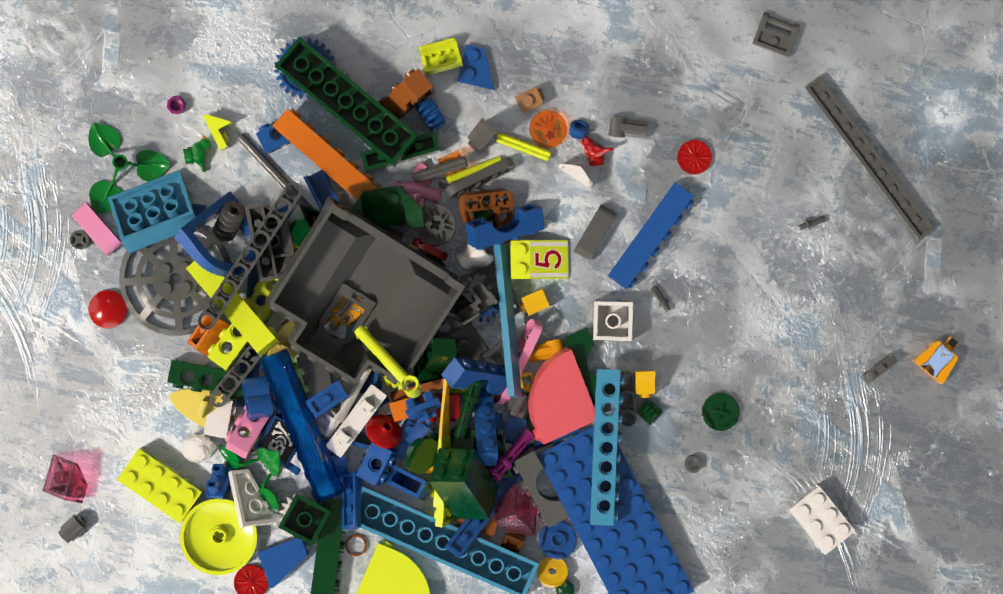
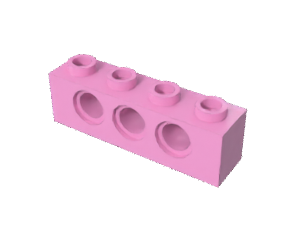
(243, 445)

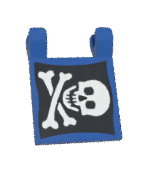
(278, 438)

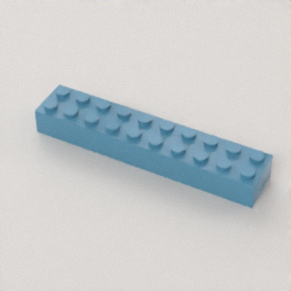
(418, 532)

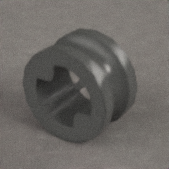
(698, 461)

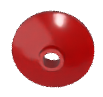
(383, 431)

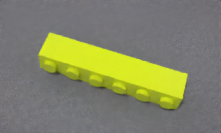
(237, 311)

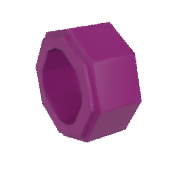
(176, 105)

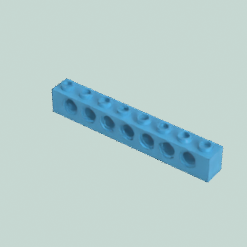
(608, 516)

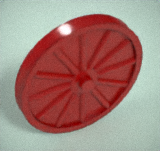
(694, 157)
(250, 580)

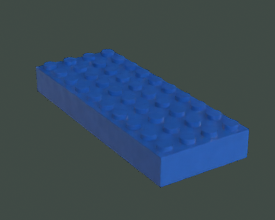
(633, 552)

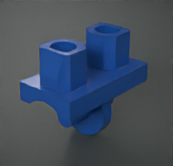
(424, 411)
(219, 482)

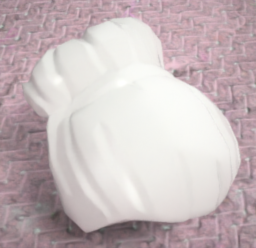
(471, 258)
(198, 447)

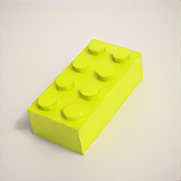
(160, 485)

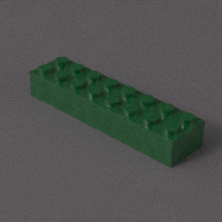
(346, 102)

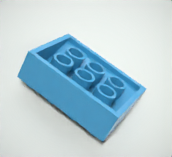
(152, 211)

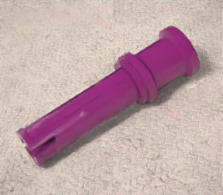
(505, 461)

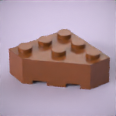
(407, 94)

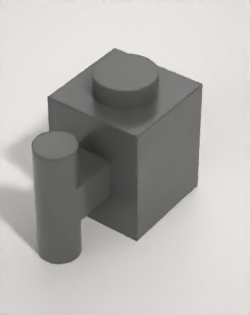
(518, 406)

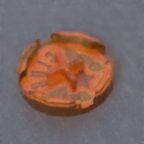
(548, 129)

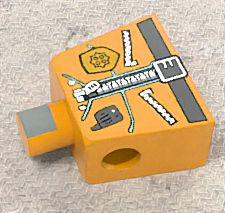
(345, 313)

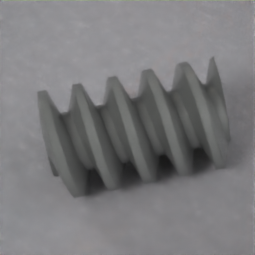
(229, 221)

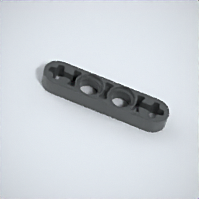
(480, 178)
(233, 373)

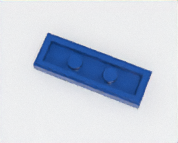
(351, 501)

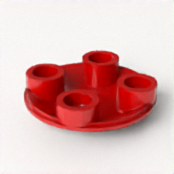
(107, 309)

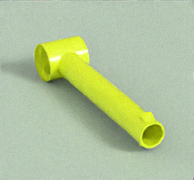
(389, 362)

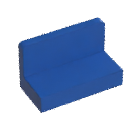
(320, 188)
(327, 398)

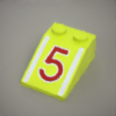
(539, 259)

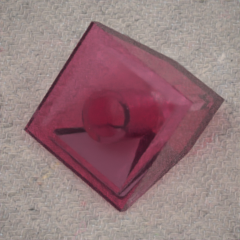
(65, 480)
(516, 513)

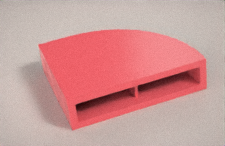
(559, 398)

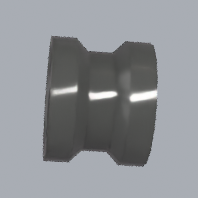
(77, 237)

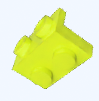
(440, 56)

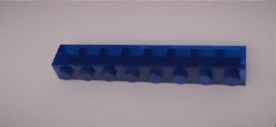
(301, 425)

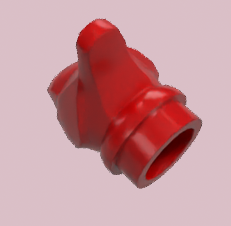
(594, 151)

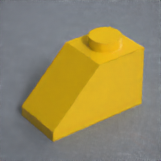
(644, 383)

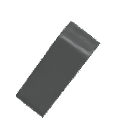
(595, 232)
(630, 407)

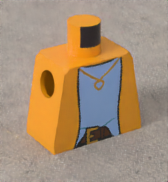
(938, 359)

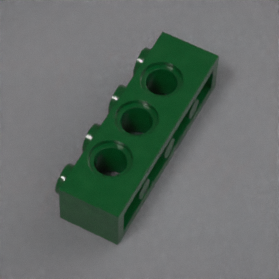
(177, 377)

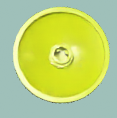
(214, 538)

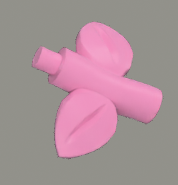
(421, 190)

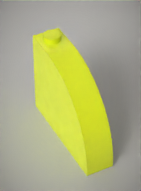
(393, 573)

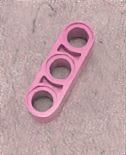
(96, 228)

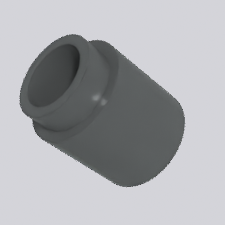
(73, 528)

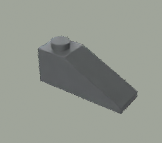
(481, 135)

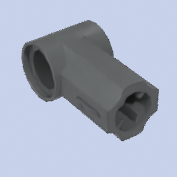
(622, 127)

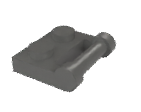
(773, 40)

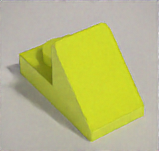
(216, 125)

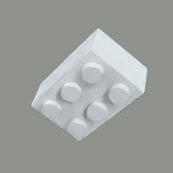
(821, 519)

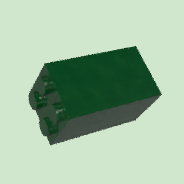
(464, 483)

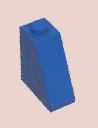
(282, 558)

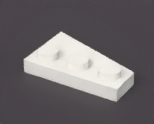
(248, 501)

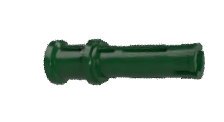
(474, 399)

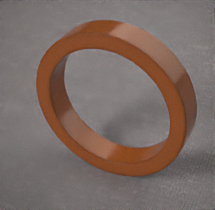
(346, 545)

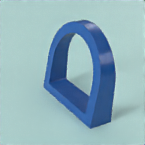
(197, 251)

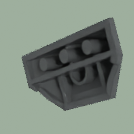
(279, 250)

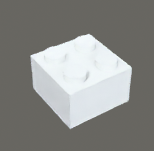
(612, 321)

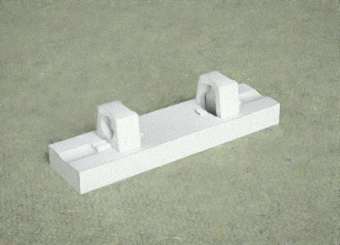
(356, 420)

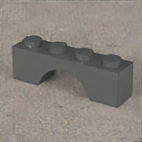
(550, 507)

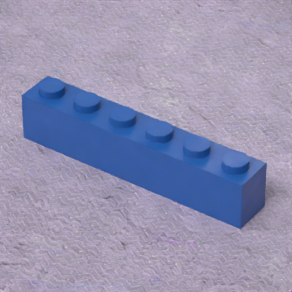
(650, 236)

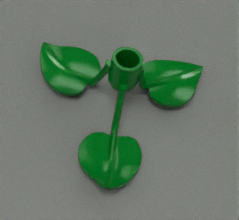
(102, 141)
(269, 458)

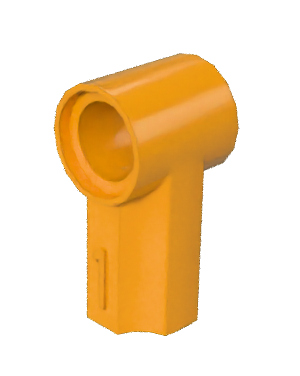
(545, 350)

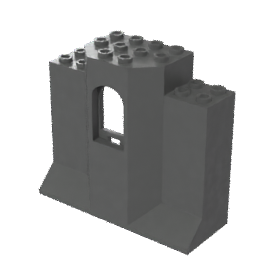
(399, 288)

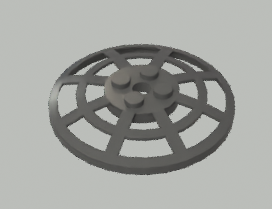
(163, 285)

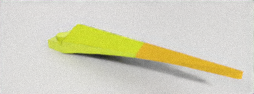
(442, 513)

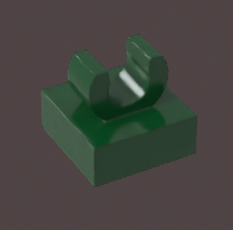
(649, 411)

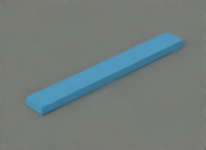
(507, 321)

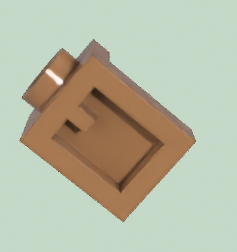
(530, 99)

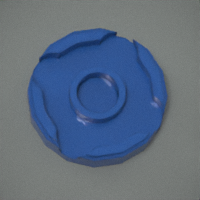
(558, 541)

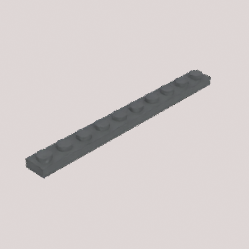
(869, 158)

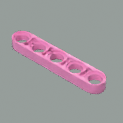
(525, 347)

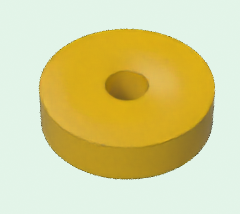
(548, 579)

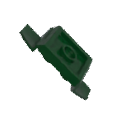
(389, 207)

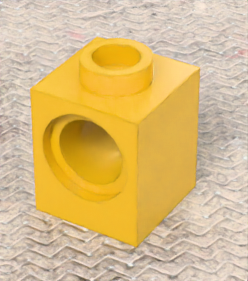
(534, 302)

